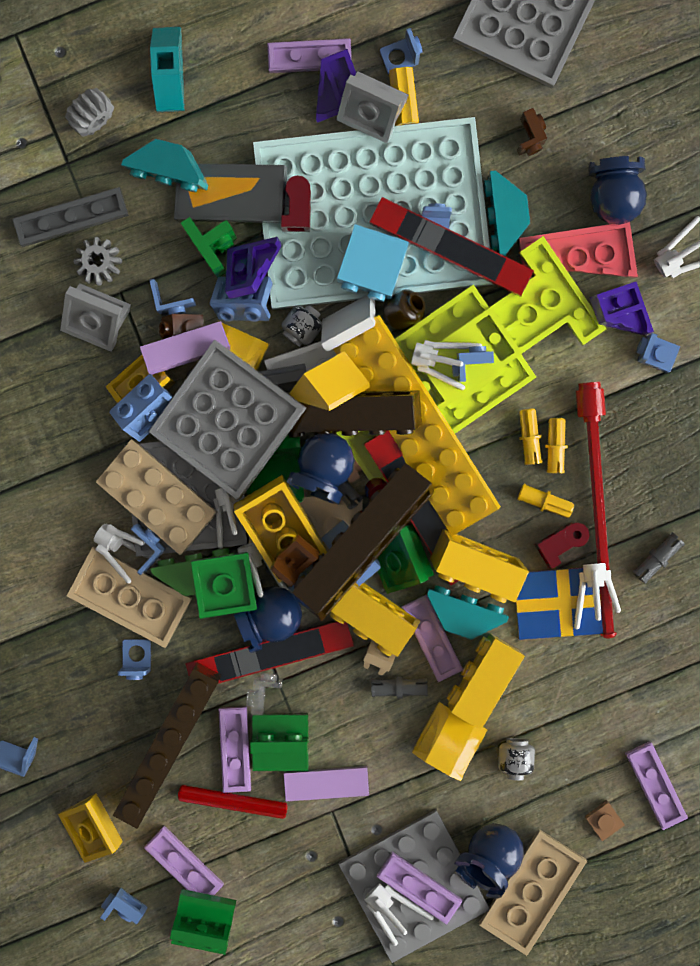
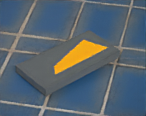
(235, 194)

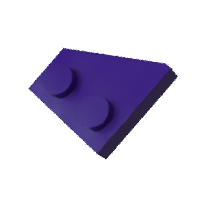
(332, 81)
(249, 265)
(622, 309)

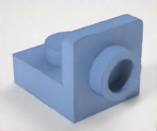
(657, 352)
(127, 906)

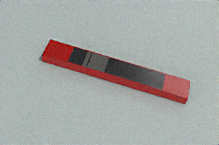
(451, 247)
(388, 458)
(296, 648)

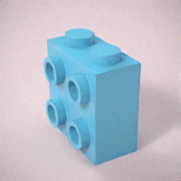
(372, 263)

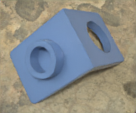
(409, 46)
(438, 213)
(171, 308)
(152, 540)
(136, 669)
(15, 758)

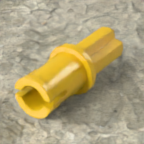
(530, 436)
(556, 445)
(545, 501)

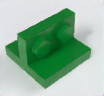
(216, 240)
(404, 562)
(223, 585)
(280, 742)
(203, 921)

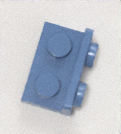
(246, 307)
(141, 407)

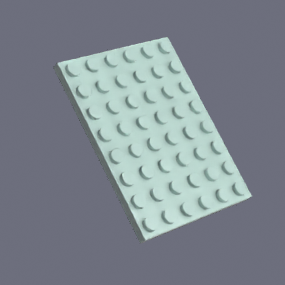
(347, 182)

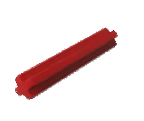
(232, 801)

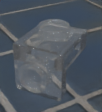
(256, 697)

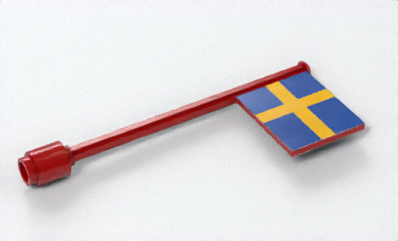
(550, 596)

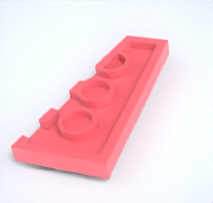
(592, 249)

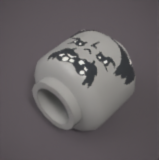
(302, 325)
(516, 758)

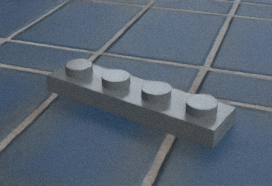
(70, 217)

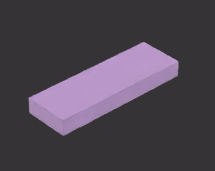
(303, 55)
(182, 348)
(433, 639)
(234, 749)
(326, 783)
(656, 785)
(182, 863)
(419, 888)

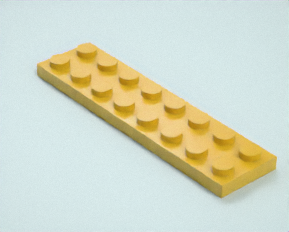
(432, 448)

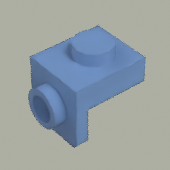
(476, 355)

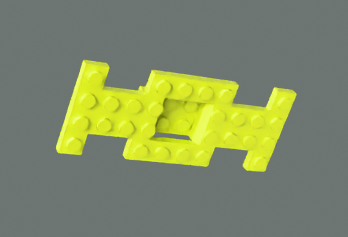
(505, 329)

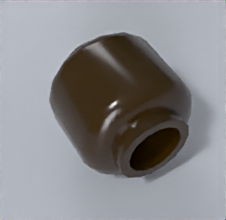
(404, 309)

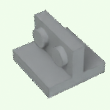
(371, 106)
(93, 316)

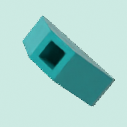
(167, 69)
(166, 163)
(507, 212)
(463, 615)

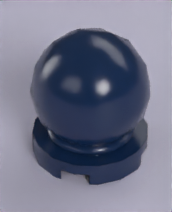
(618, 192)
(323, 465)
(274, 620)
(491, 858)

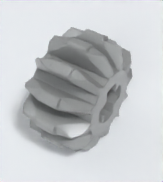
(89, 112)
(103, 251)

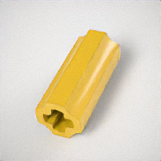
(403, 80)

